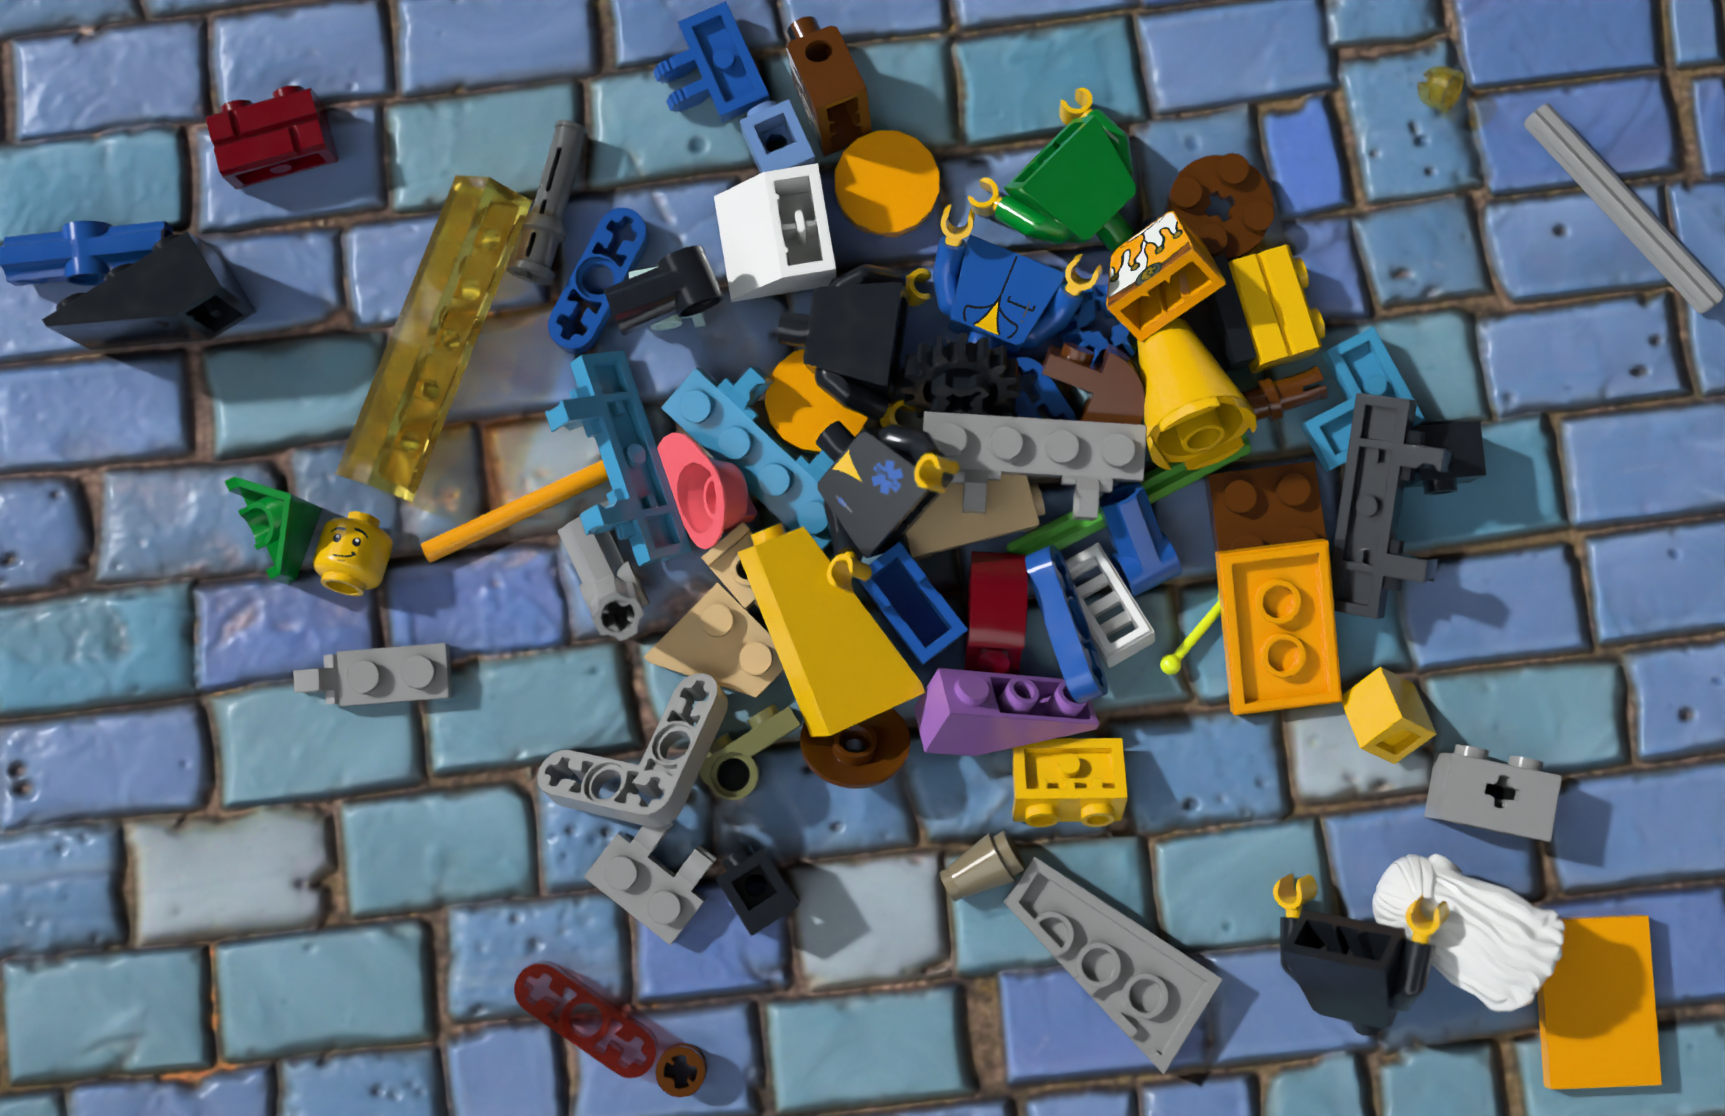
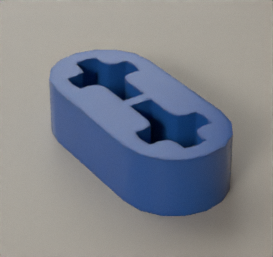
(1045, 392)

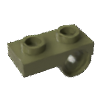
(767, 728)

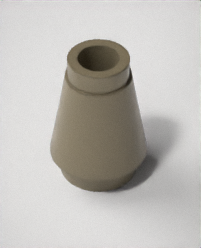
(983, 867)

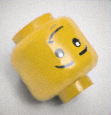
(352, 554)

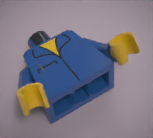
(1002, 292)

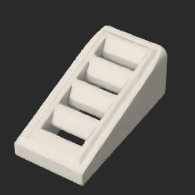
(1129, 644)

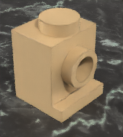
(725, 561)

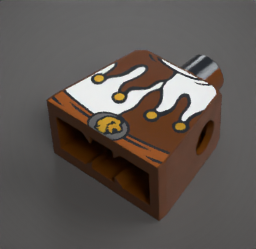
(828, 84)

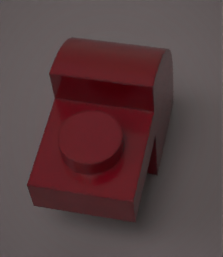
(996, 612)

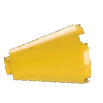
(1190, 401)

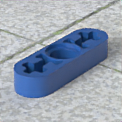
(602, 239)
(1066, 624)

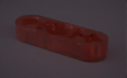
(588, 1043)

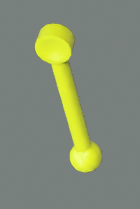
(1171, 663)

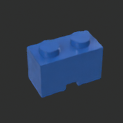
(911, 604)

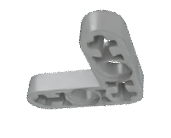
(655, 772)

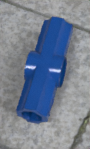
(78, 253)

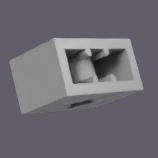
(1525, 800)

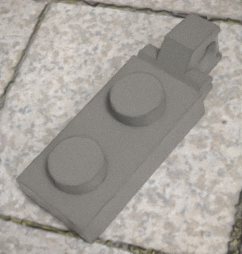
(380, 675)

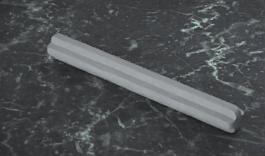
(1624, 208)

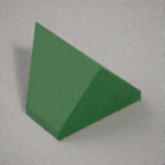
(279, 523)

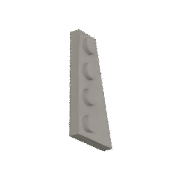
(1124, 967)

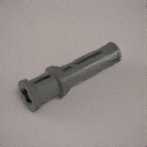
(544, 224)

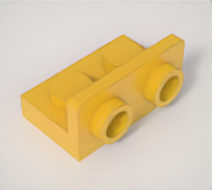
(1069, 782)

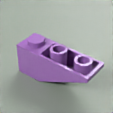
(996, 711)

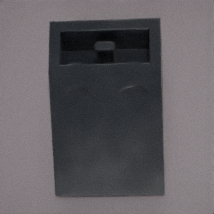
(164, 298)

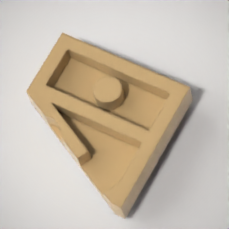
(721, 642)

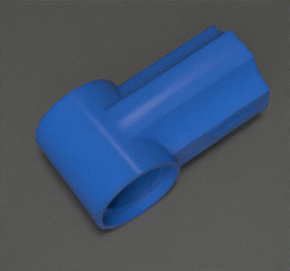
(1141, 550)

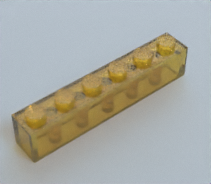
(434, 336)

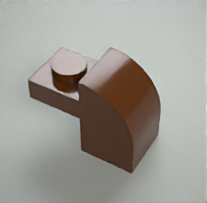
(1113, 384)

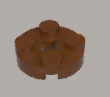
(1231, 180)

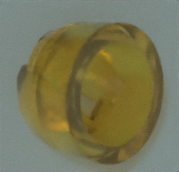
(1441, 88)

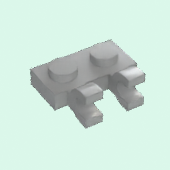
(648, 887)

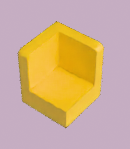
(1387, 715)

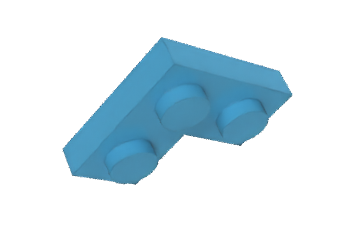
(1358, 367)

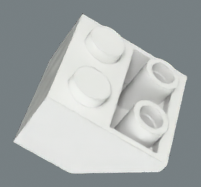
(775, 234)

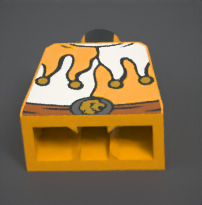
(1160, 275)

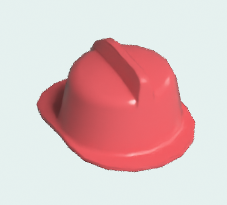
(707, 491)

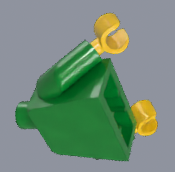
(1071, 184)

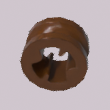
(668, 1081)

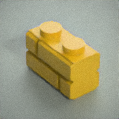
(1277, 307)

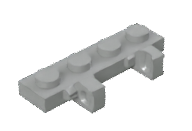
(1076, 451)

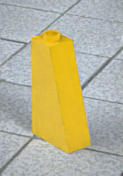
(824, 636)

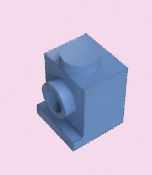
(776, 122)

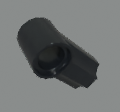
(678, 286)

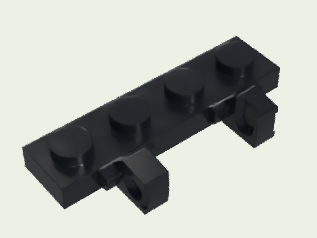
(1379, 460)

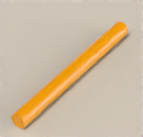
(515, 511)

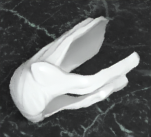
(1492, 938)

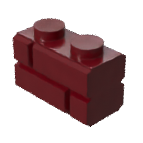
(271, 137)

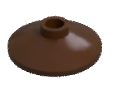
(882, 754)

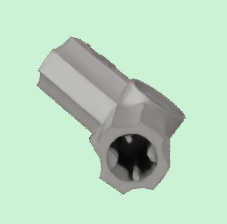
(608, 582)

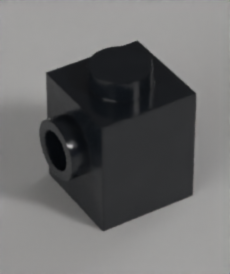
(1467, 460)

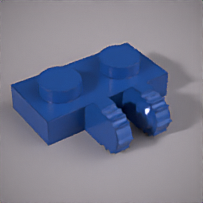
(722, 62)

